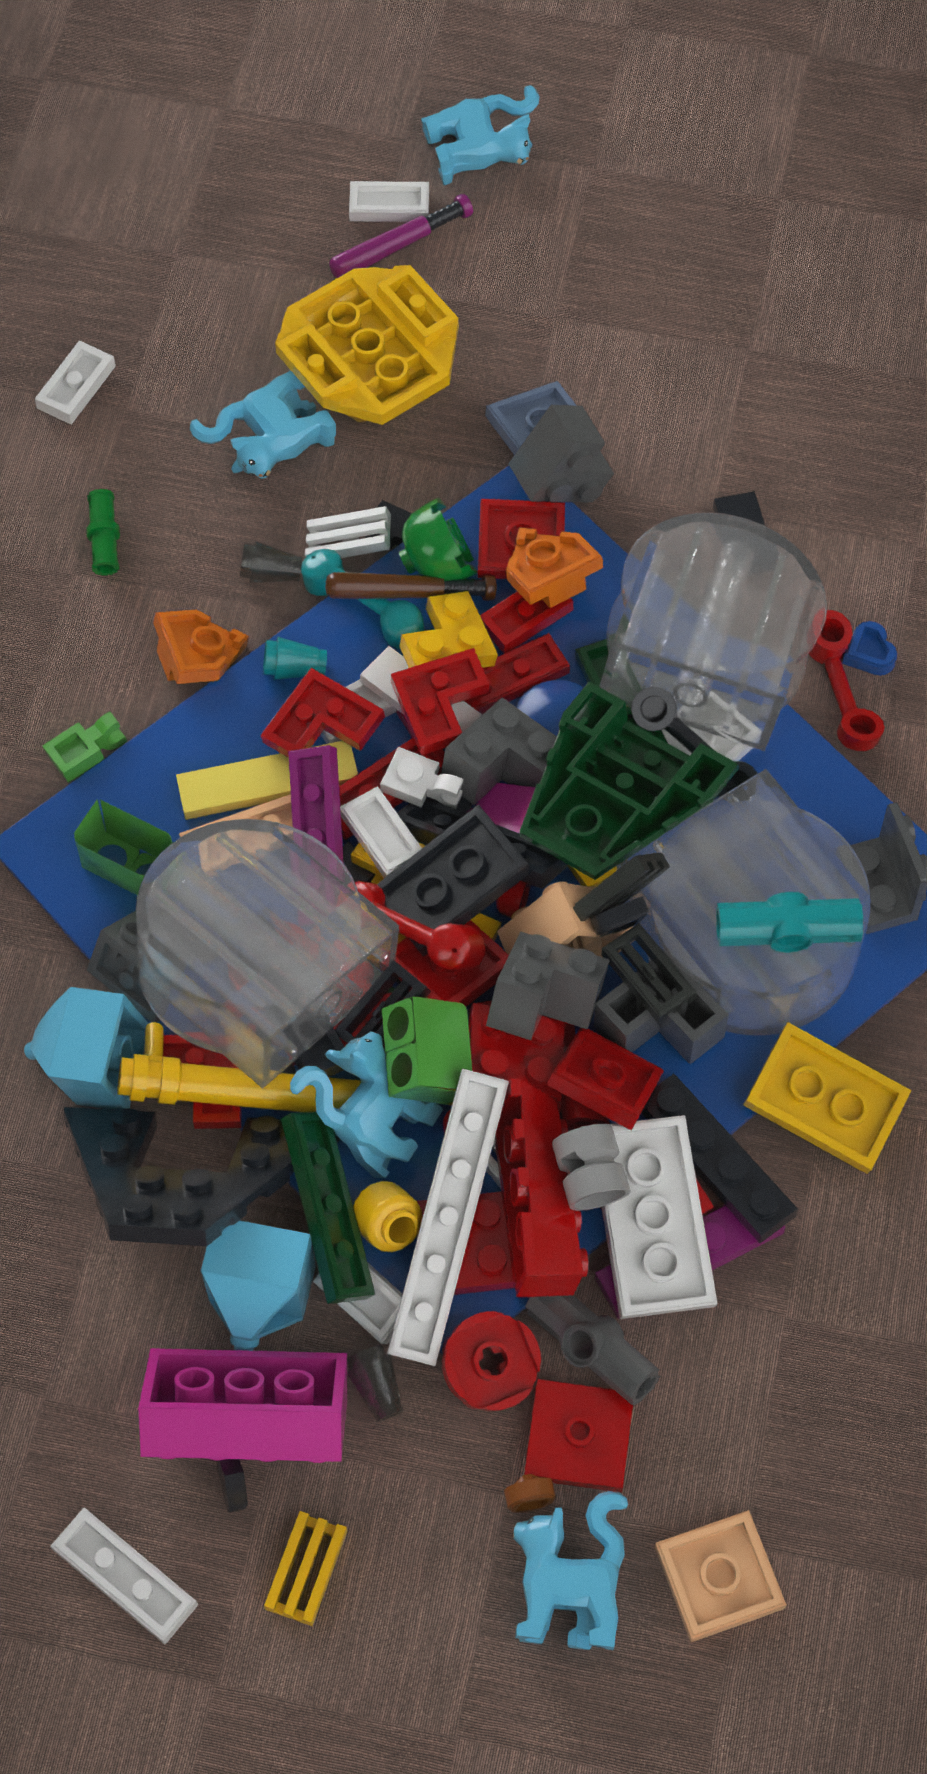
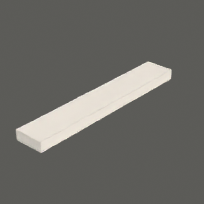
(448, 1217)

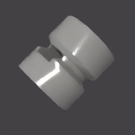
(591, 1169)

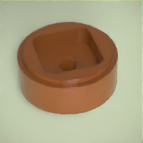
(529, 1494)

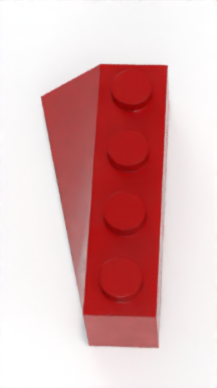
(536, 1207)

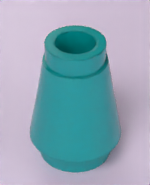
(292, 659)

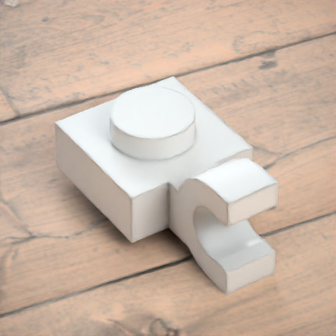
(416, 777)

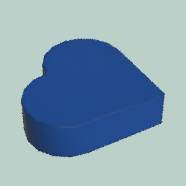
(871, 650)

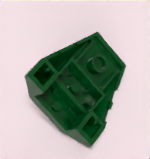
(615, 786)

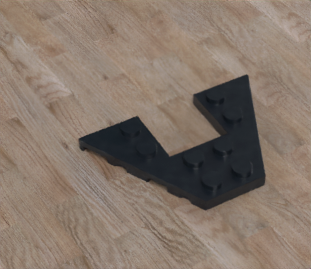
(172, 1204)

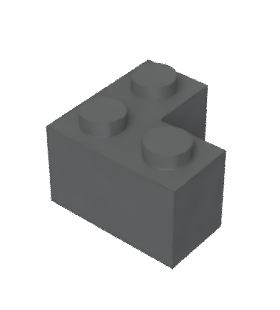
(562, 458)
(497, 748)
(545, 981)
(690, 1030)

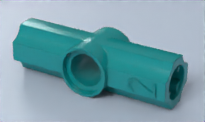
(789, 922)

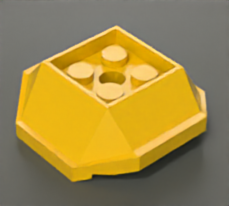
(370, 342)

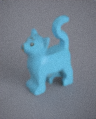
(476, 141)
(273, 418)
(369, 1113)
(572, 1584)

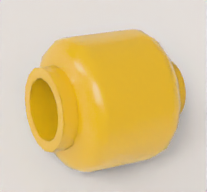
(387, 1216)

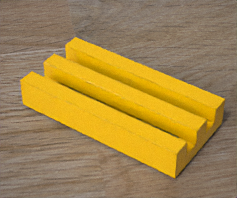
(319, 1527)

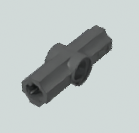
(609, 1352)

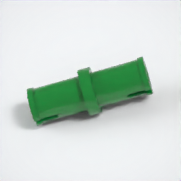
(103, 532)

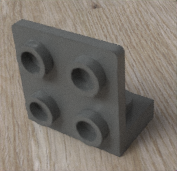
(893, 872)
(116, 963)

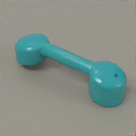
(395, 617)

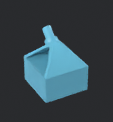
(83, 1045)
(258, 1280)

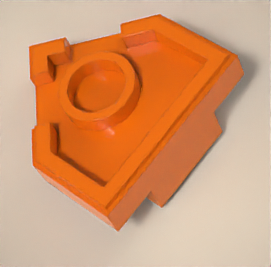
(551, 566)
(194, 647)

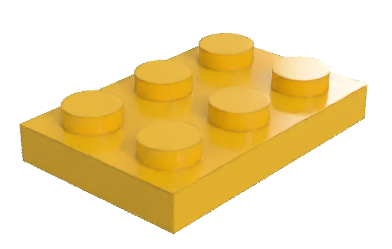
(827, 1098)

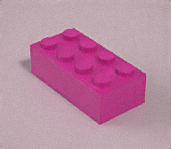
(243, 1405)

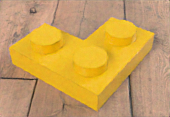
(456, 630)

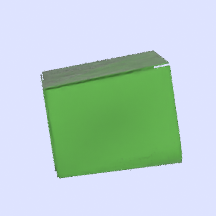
(124, 831)
(425, 1048)

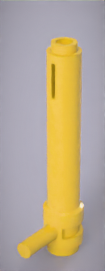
(171, 1081)

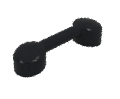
(657, 710)

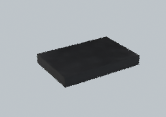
(455, 874)

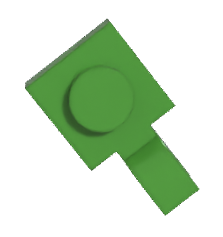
(80, 749)

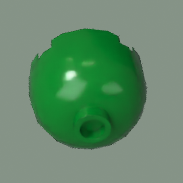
(435, 545)

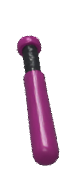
(393, 240)

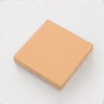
(720, 1576)

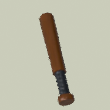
(393, 586)

